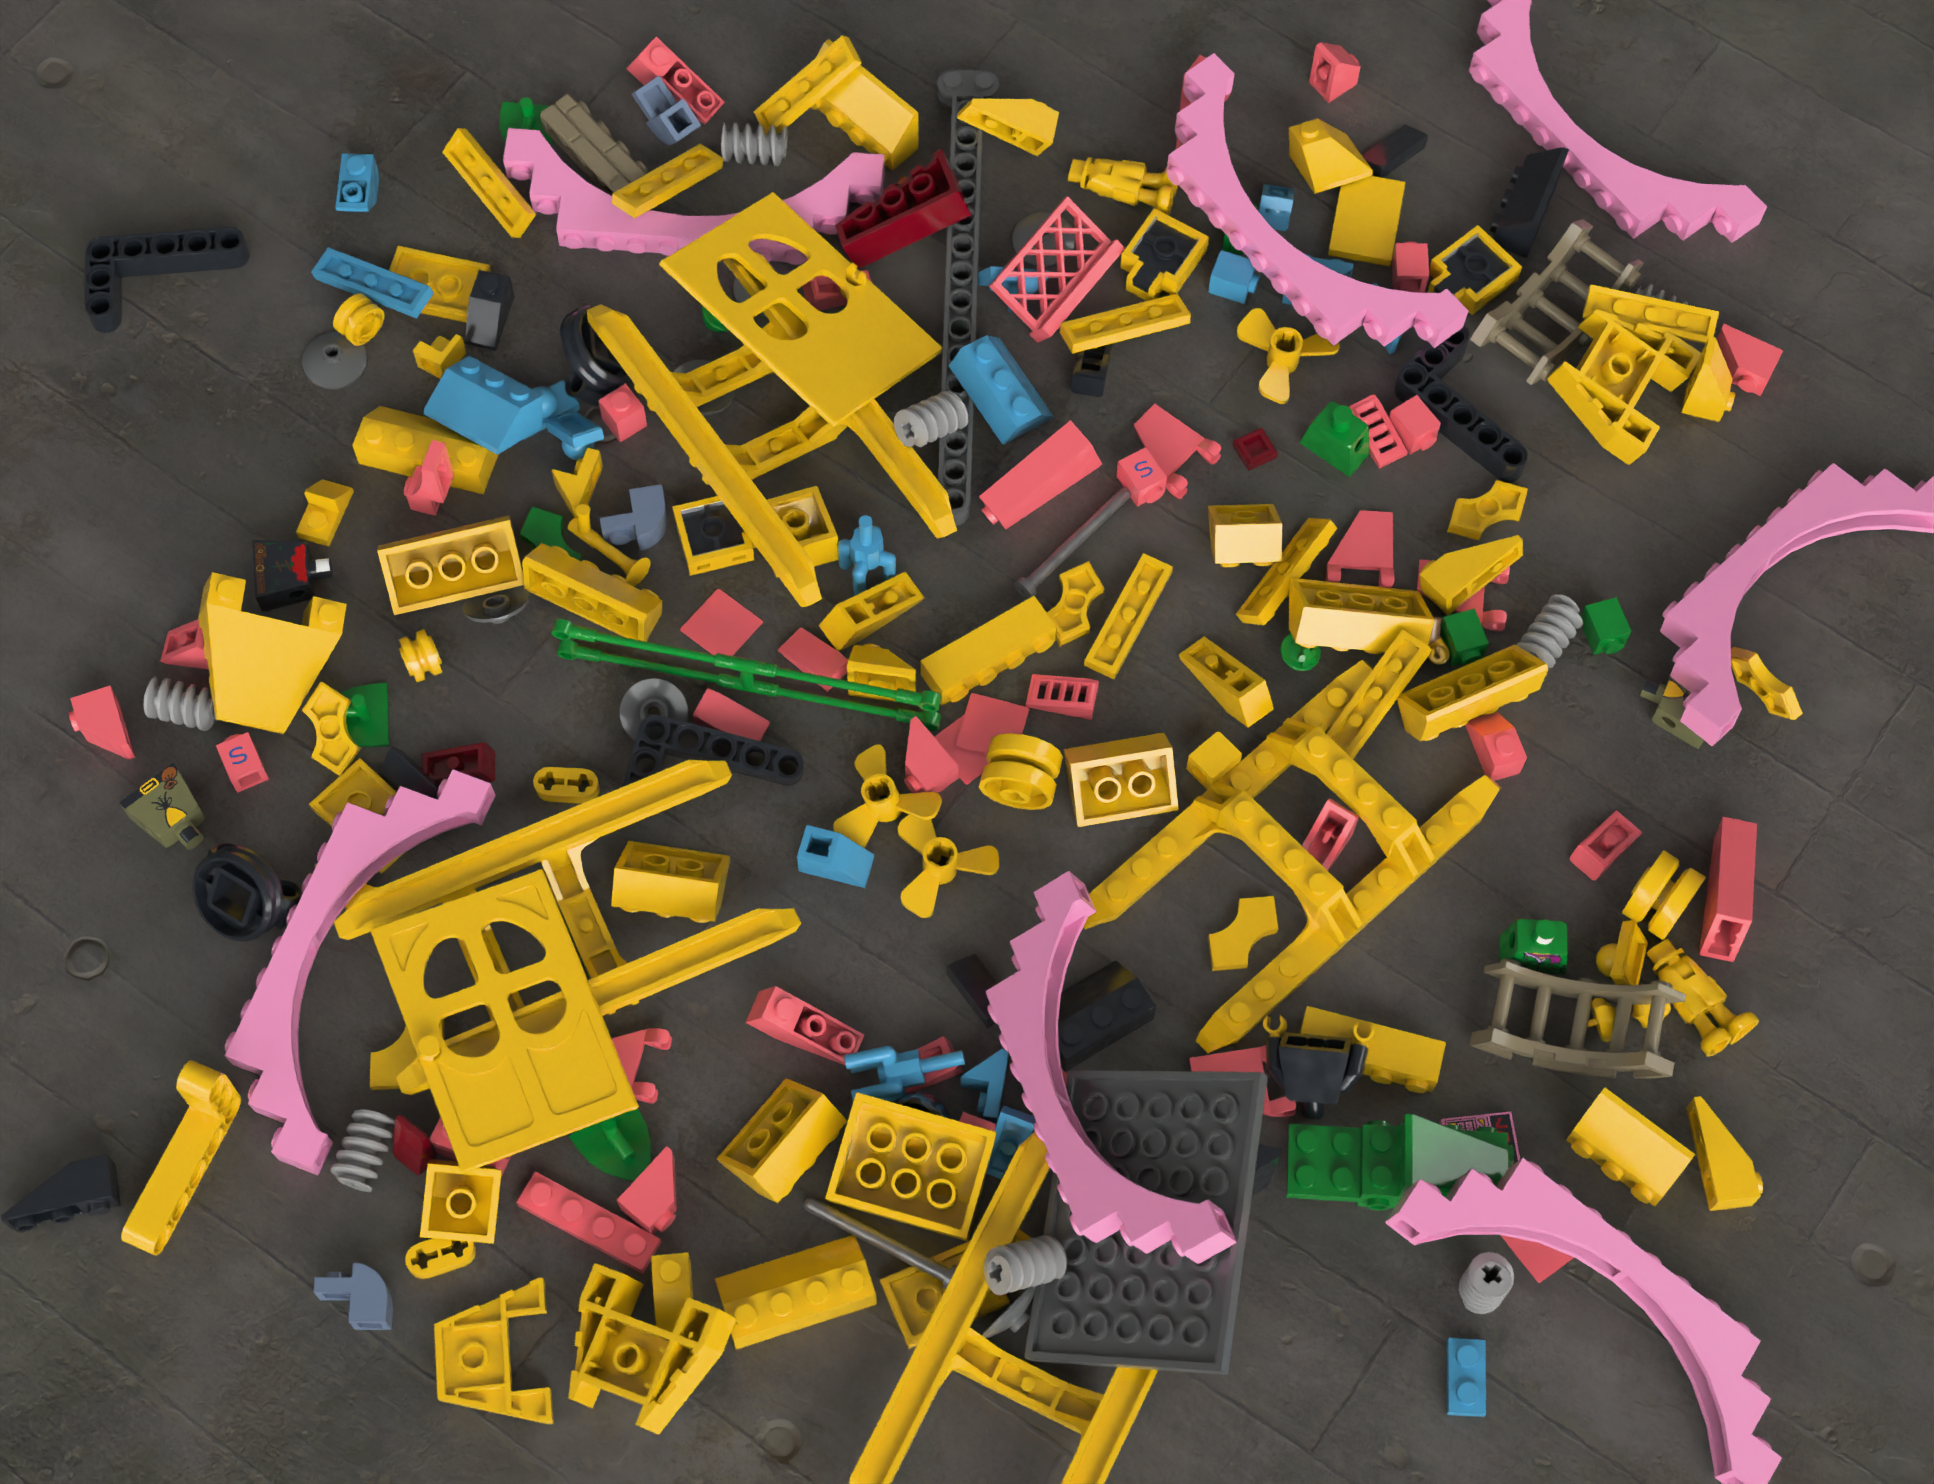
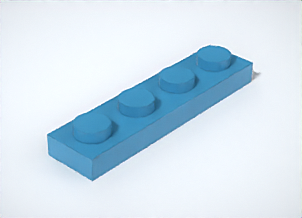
(372, 281)

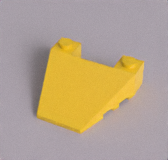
(261, 663)

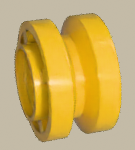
(358, 319)
(420, 655)

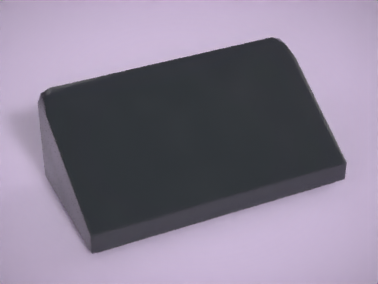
(1395, 150)
(403, 771)
(972, 981)

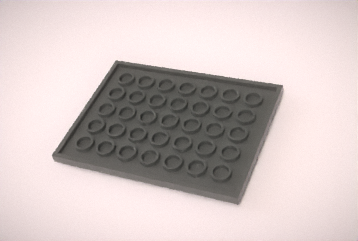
(1155, 1310)

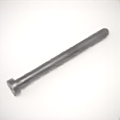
(1027, 586)
(880, 1240)

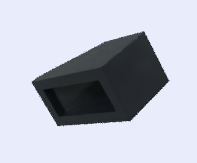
(488, 309)

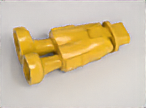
(1124, 182)
(1702, 997)

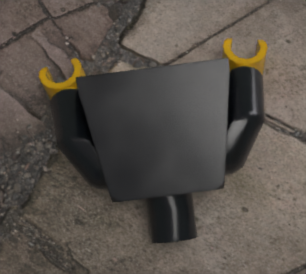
(1314, 1066)

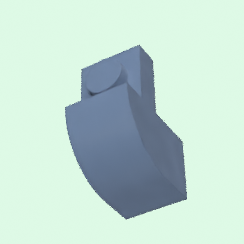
(666, 117)
(645, 524)
(368, 1296)

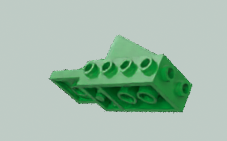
(1382, 1160)

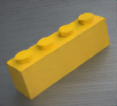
(989, 650)
(1392, 1052)

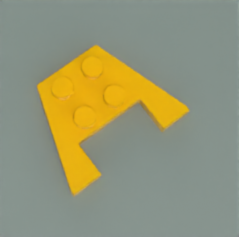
(476, 1360)

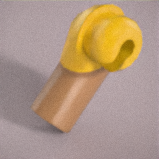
(1440, 650)

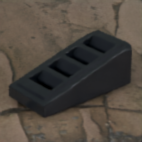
(1090, 381)

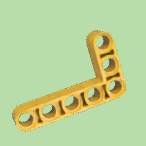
(210, 1113)

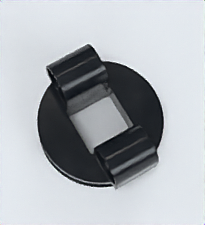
(592, 373)
(269, 899)

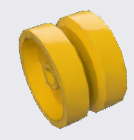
(1020, 771)
(1659, 892)

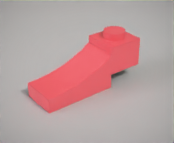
(431, 481)

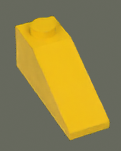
(1016, 121)
(1709, 385)
(1466, 571)
(870, 611)
(1228, 681)
(1723, 1164)
(670, 1287)

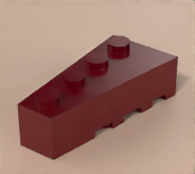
(904, 213)

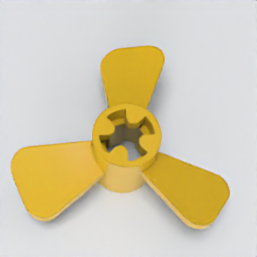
(1260, 332)
(861, 822)
(922, 892)

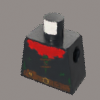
(286, 573)

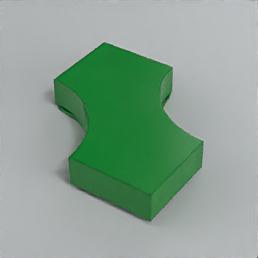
(546, 529)

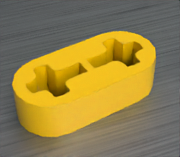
(567, 784)
(441, 1264)

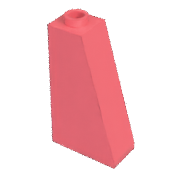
(1040, 476)
(1729, 890)

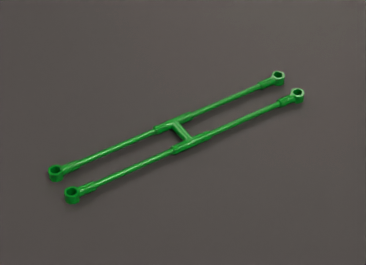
(570, 650)

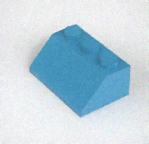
(999, 388)
(485, 405)

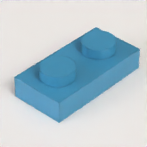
(1466, 1377)

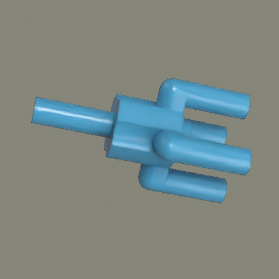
(866, 553)
(897, 1069)

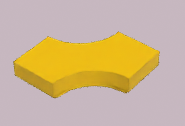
(1475, 515)
(1079, 589)
(1775, 694)
(328, 713)
(1253, 921)
(392, 1061)

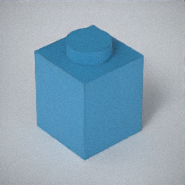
(1233, 277)

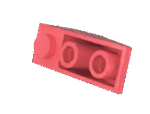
(678, 78)
(802, 1025)

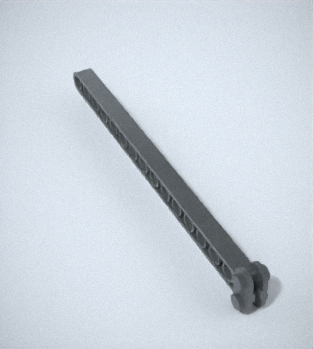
(954, 92)

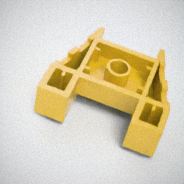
(1614, 377)
(639, 1358)

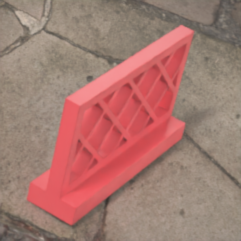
(1077, 286)

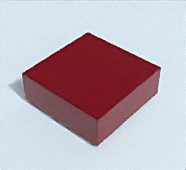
(1255, 449)

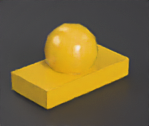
(1626, 958)

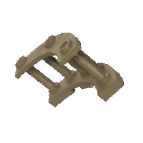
(1532, 295)
(1574, 1057)

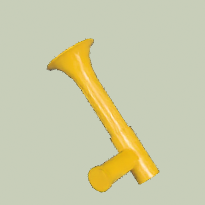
(580, 526)

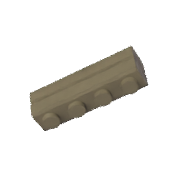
(590, 145)

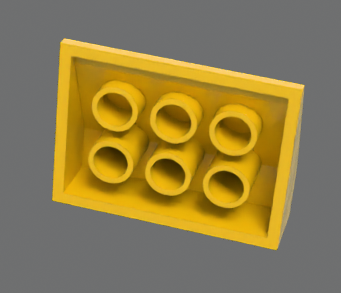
(911, 1166)

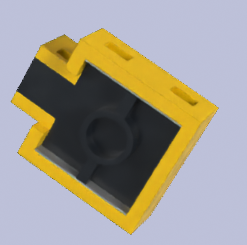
(1161, 256)
(1474, 270)
(711, 536)

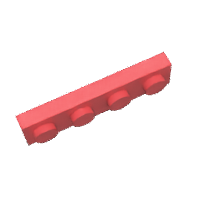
(589, 1222)

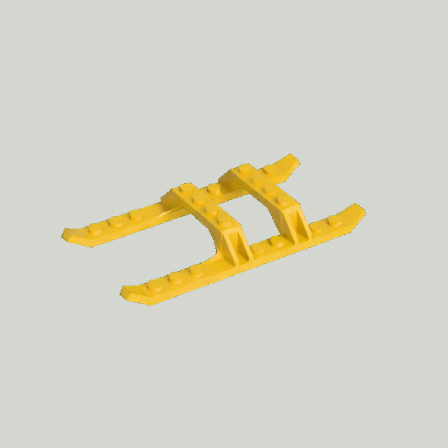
(732, 467)
(558, 847)
(1329, 911)
(953, 1345)

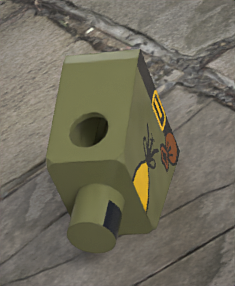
(1670, 708)
(166, 809)

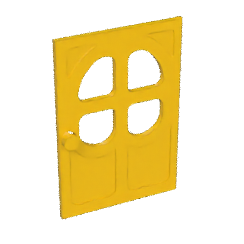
(843, 355)
(529, 1083)

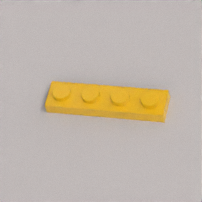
(808, 85)
(667, 181)
(489, 183)
(1660, 315)
(1125, 323)
(1296, 560)
(1128, 616)
(1378, 692)

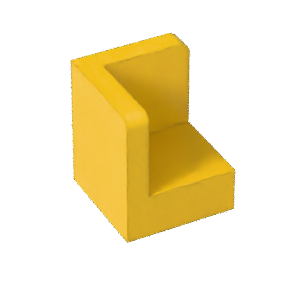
(439, 355)
(1213, 759)

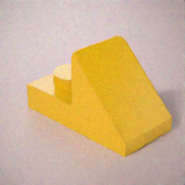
(579, 487)
(324, 511)

